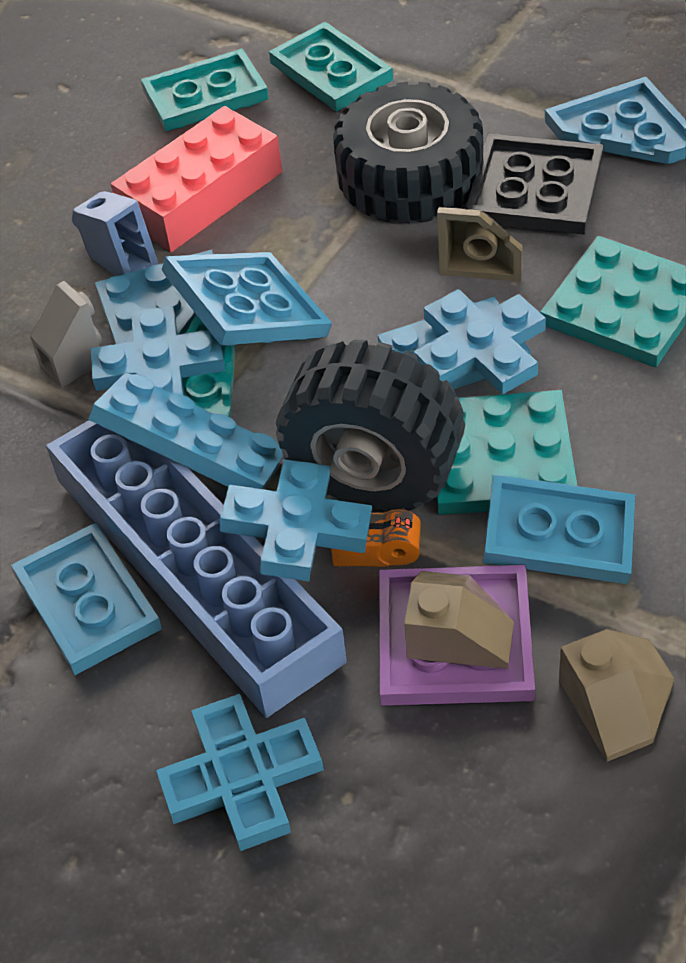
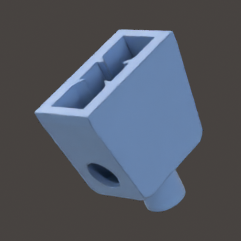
(115, 233)

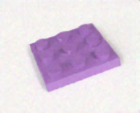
(433, 682)

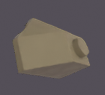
(476, 246)
(456, 622)
(616, 689)

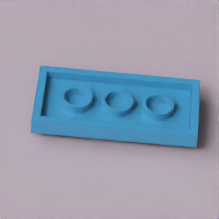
(187, 433)

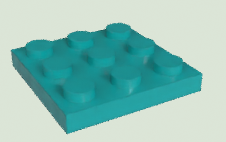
(621, 301)
(507, 437)

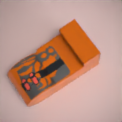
(390, 541)

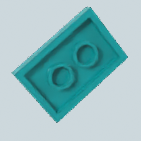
(331, 66)
(203, 88)

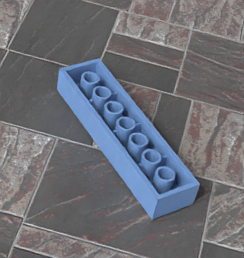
(168, 528)

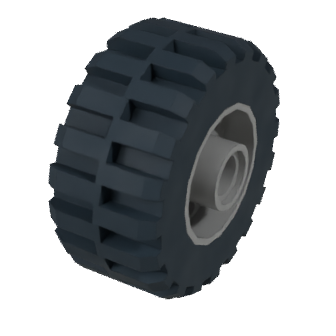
(408, 151)
(375, 421)

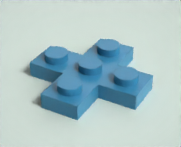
(482, 340)
(157, 353)
(295, 519)
(240, 771)

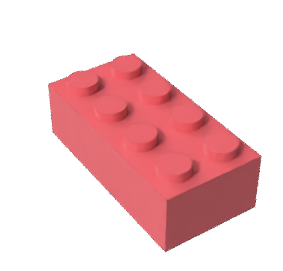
(201, 176)

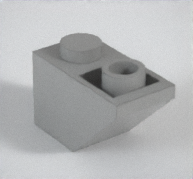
(66, 335)

